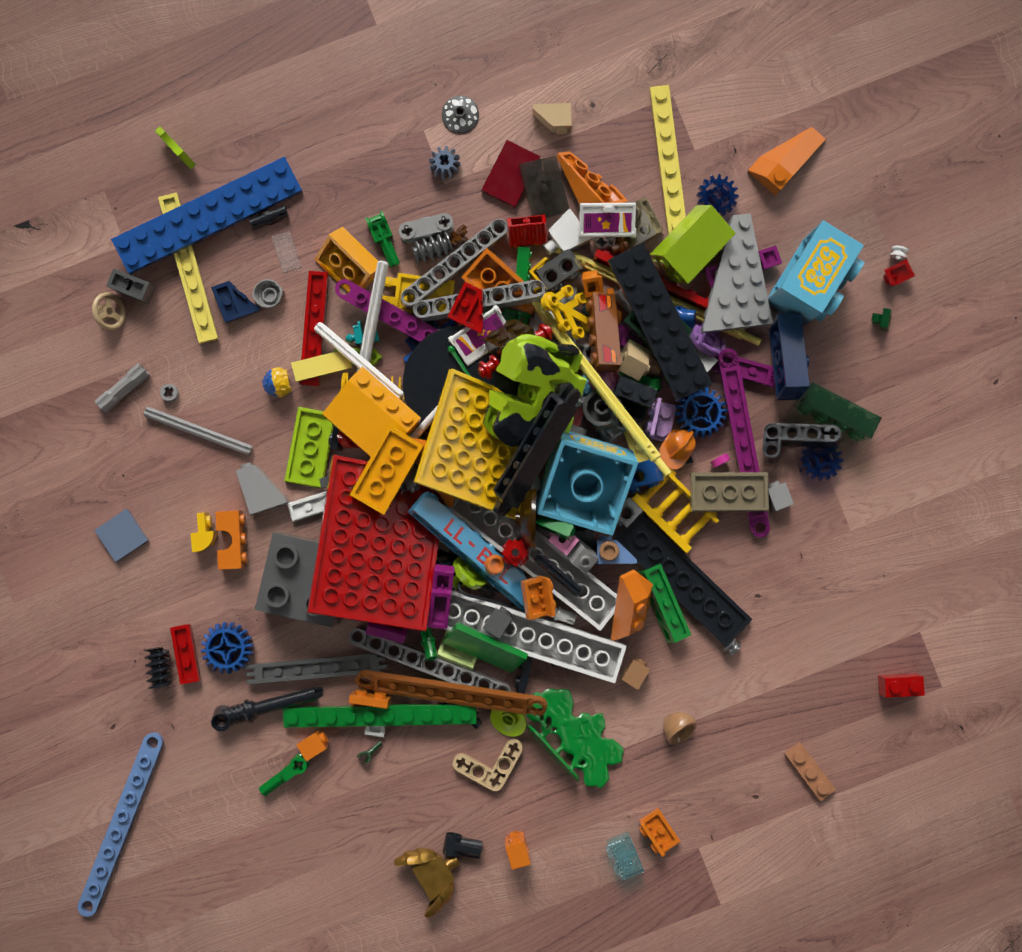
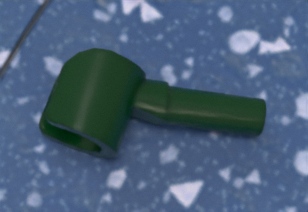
(368, 753)

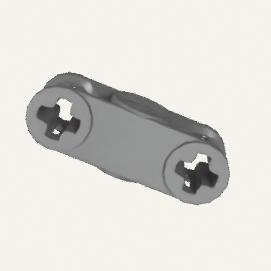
(426, 227)

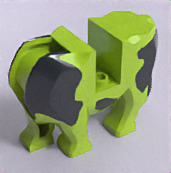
(539, 368)

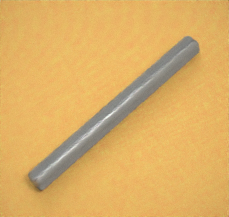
(198, 430)

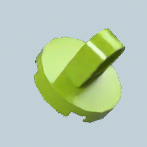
(466, 575)

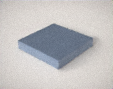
(121, 535)

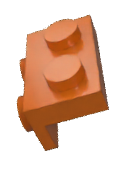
(538, 597)
(361, 697)
(659, 832)

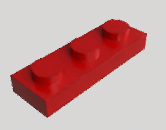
(185, 654)

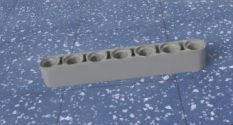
(459, 256)
(489, 295)

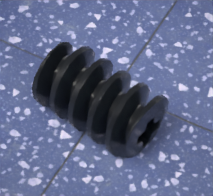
(158, 667)

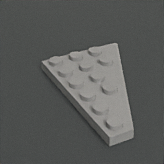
(739, 286)

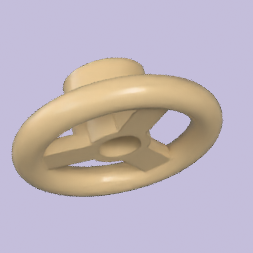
(107, 312)

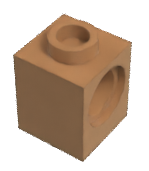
(635, 673)

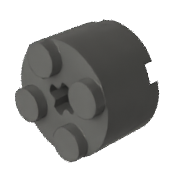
(601, 420)

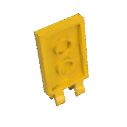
(404, 281)

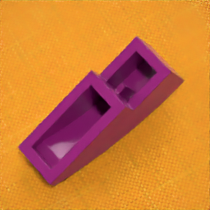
(441, 596)

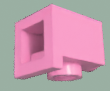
(565, 546)

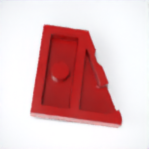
(468, 308)

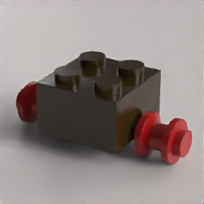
(499, 338)

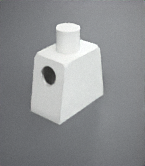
(565, 234)

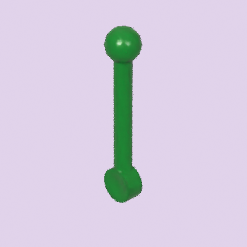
(451, 349)

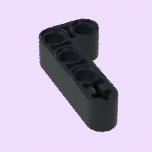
(800, 440)

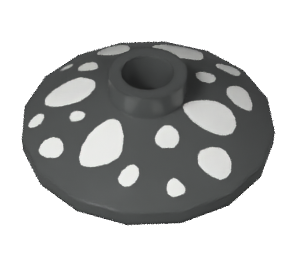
(463, 122)

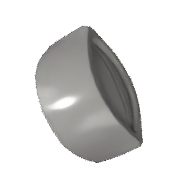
(267, 293)

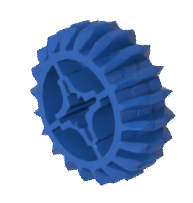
(706, 419)
(227, 640)

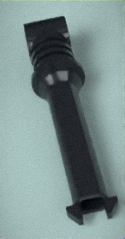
(250, 710)

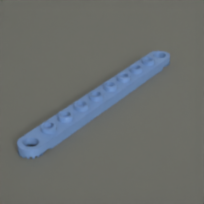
(120, 824)

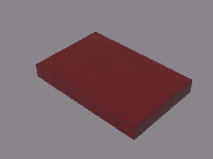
(505, 177)

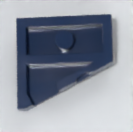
(232, 302)

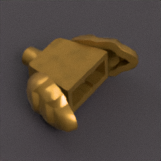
(432, 874)

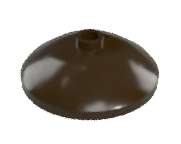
(527, 518)

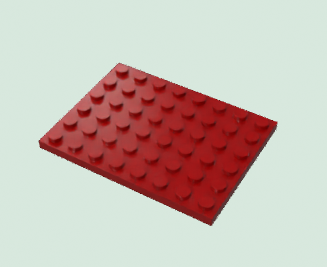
(372, 562)

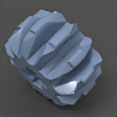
(437, 166)

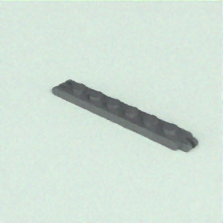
(314, 668)

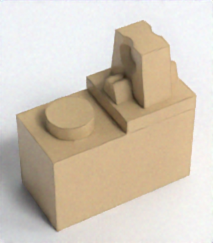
(638, 360)

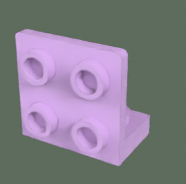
(660, 420)

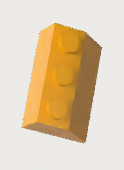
(347, 259)

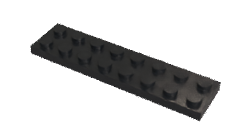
(659, 322)
(688, 582)

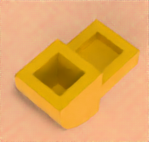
(204, 537)

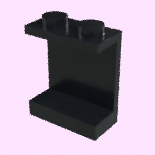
(635, 397)

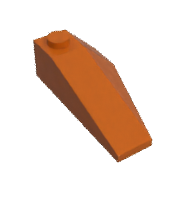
(782, 162)
(585, 184)
(492, 272)

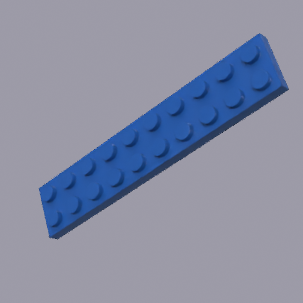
(206, 215)

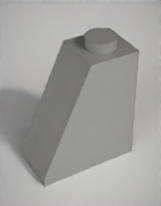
(259, 490)

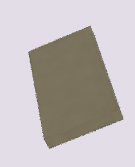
(729, 492)

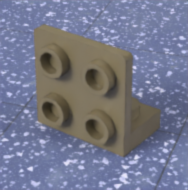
(645, 223)

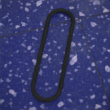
(484, 599)

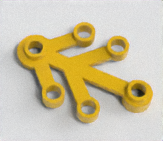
(551, 302)

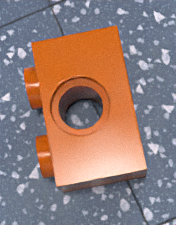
(517, 850)

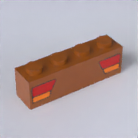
(603, 332)

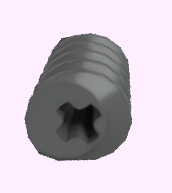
(433, 248)

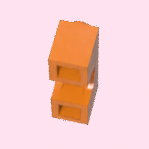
(235, 555)

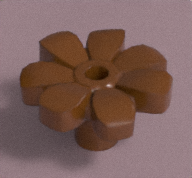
(459, 235)
(620, 245)

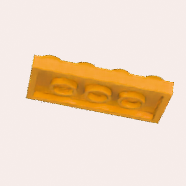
(387, 470)

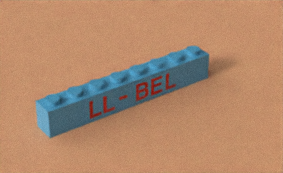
(467, 545)

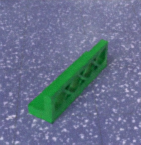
(665, 605)

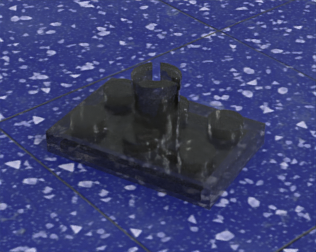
(544, 187)

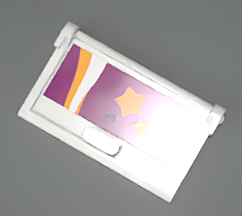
(613, 221)
(471, 343)

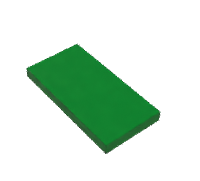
(485, 647)

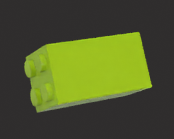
(692, 244)

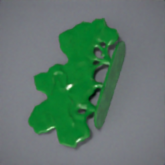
(579, 737)

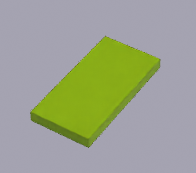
(309, 448)

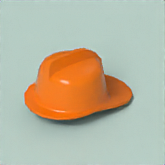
(677, 448)

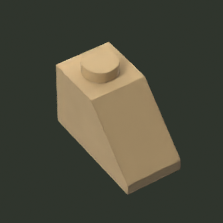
(554, 116)

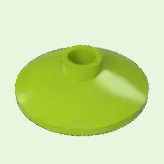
(508, 723)

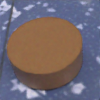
(609, 551)

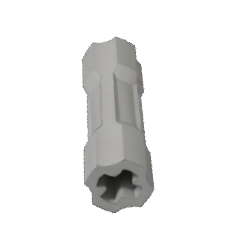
(133, 378)

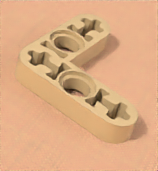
(489, 772)

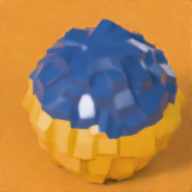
(277, 382)

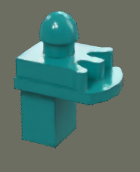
(358, 335)

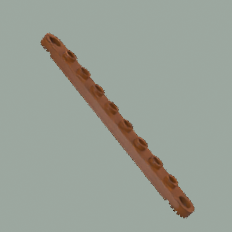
(451, 692)

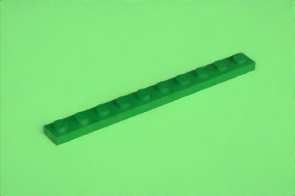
(375, 716)

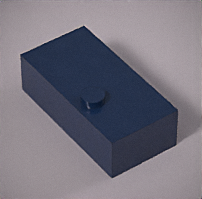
(789, 357)

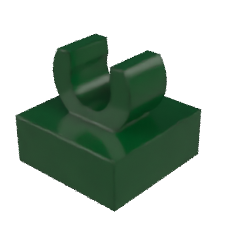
(883, 319)

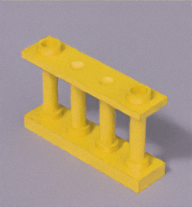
(669, 528)

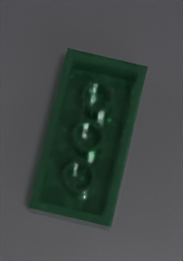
(838, 411)

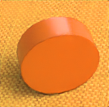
(494, 564)

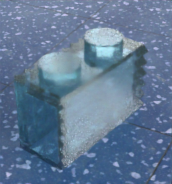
(625, 856)

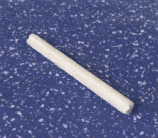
(374, 309)
(355, 358)

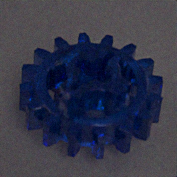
(725, 195)
(828, 462)

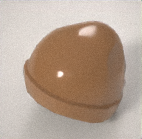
(678, 727)

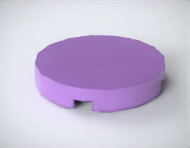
(708, 343)

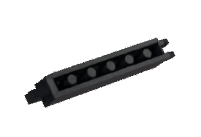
(535, 448)

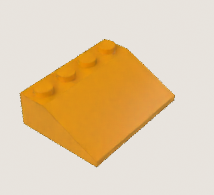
(367, 409)

